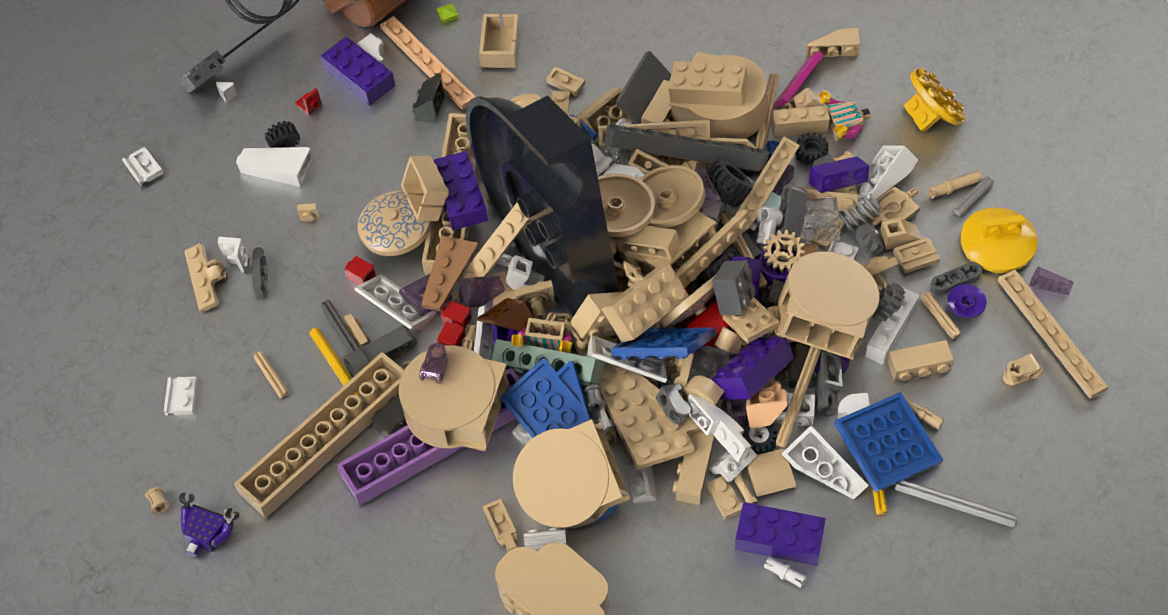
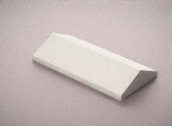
(387, 297)
(648, 367)

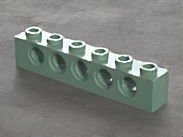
(591, 367)

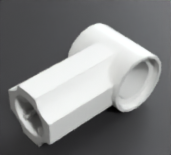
(769, 220)

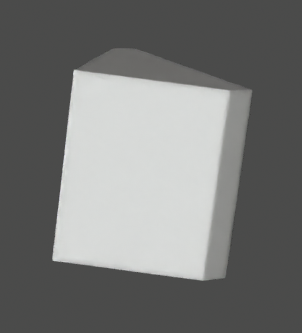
(226, 90)

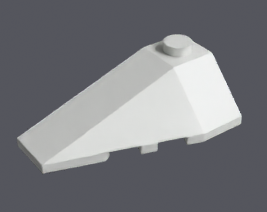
(889, 168)
(820, 461)

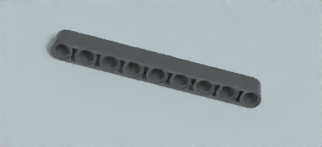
(685, 147)

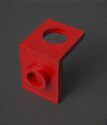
(311, 101)

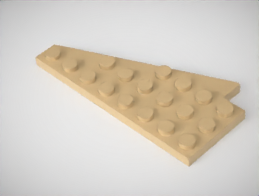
(640, 418)

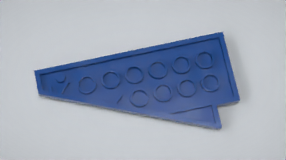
(549, 401)

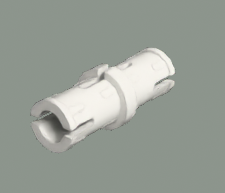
(785, 572)

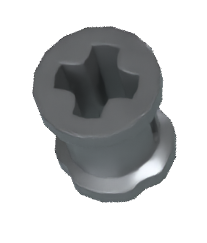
(594, 397)

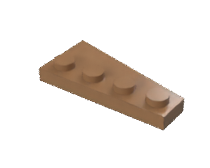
(447, 269)

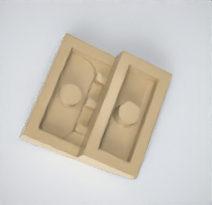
(770, 473)

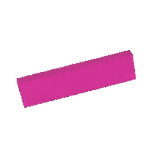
(798, 79)

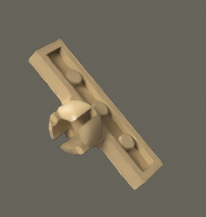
(204, 276)

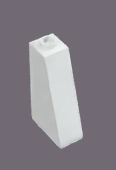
(276, 164)

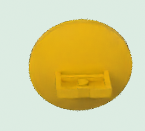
(932, 101)
(999, 239)

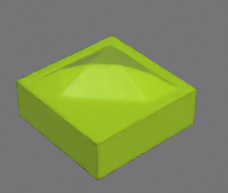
(447, 13)

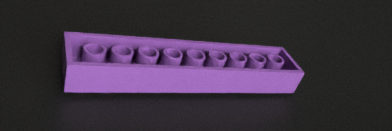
(399, 458)

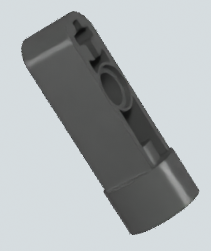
(792, 208)
(392, 345)

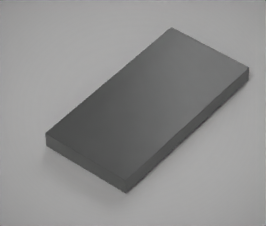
(642, 87)

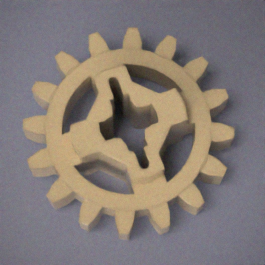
(779, 244)

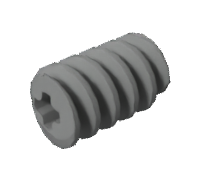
(862, 212)

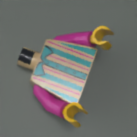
(844, 117)
(544, 335)

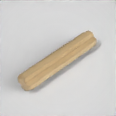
(940, 315)
(270, 374)

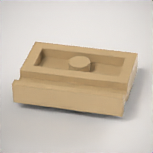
(916, 255)

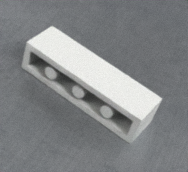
(891, 329)

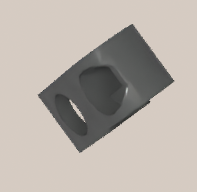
(673, 403)

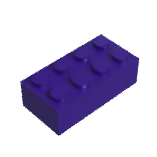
(358, 70)
(465, 201)
(753, 367)
(780, 533)

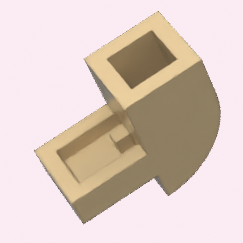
(703, 388)

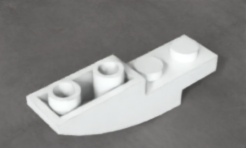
(717, 423)

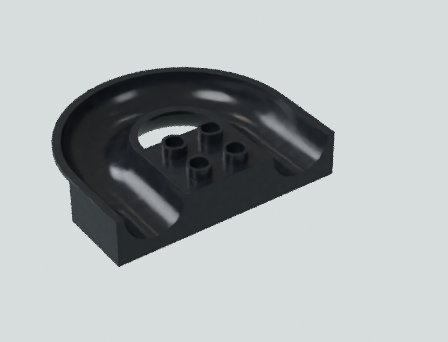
(550, 170)

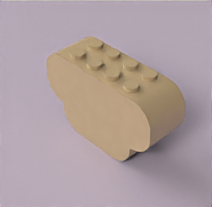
(550, 582)

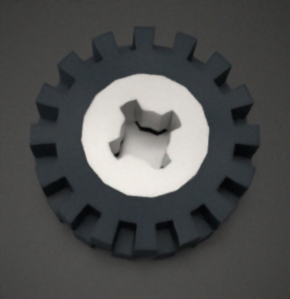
(760, 444)

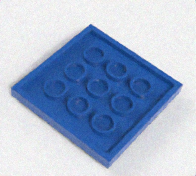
(664, 343)
(888, 442)

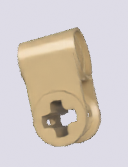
(730, 341)
(1022, 370)

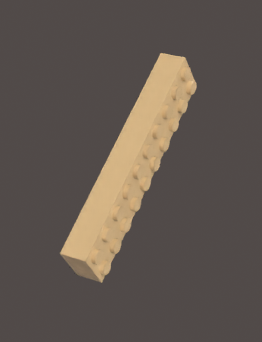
(455, 142)
(320, 436)

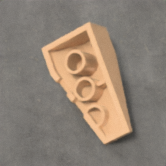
(766, 405)

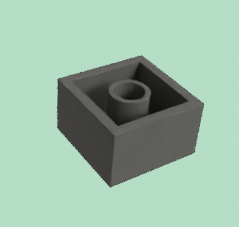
(733, 287)

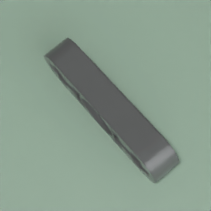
(959, 271)

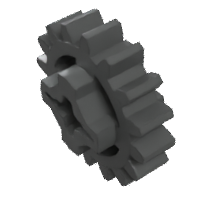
(889, 302)

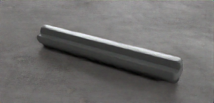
(339, 325)

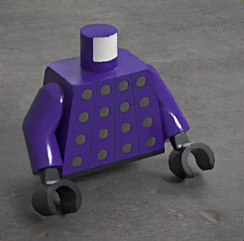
(204, 527)

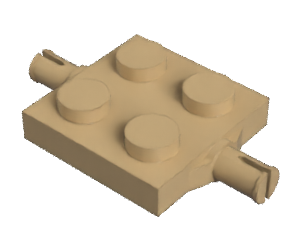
(896, 205)

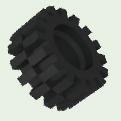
(287, 131)
(811, 141)

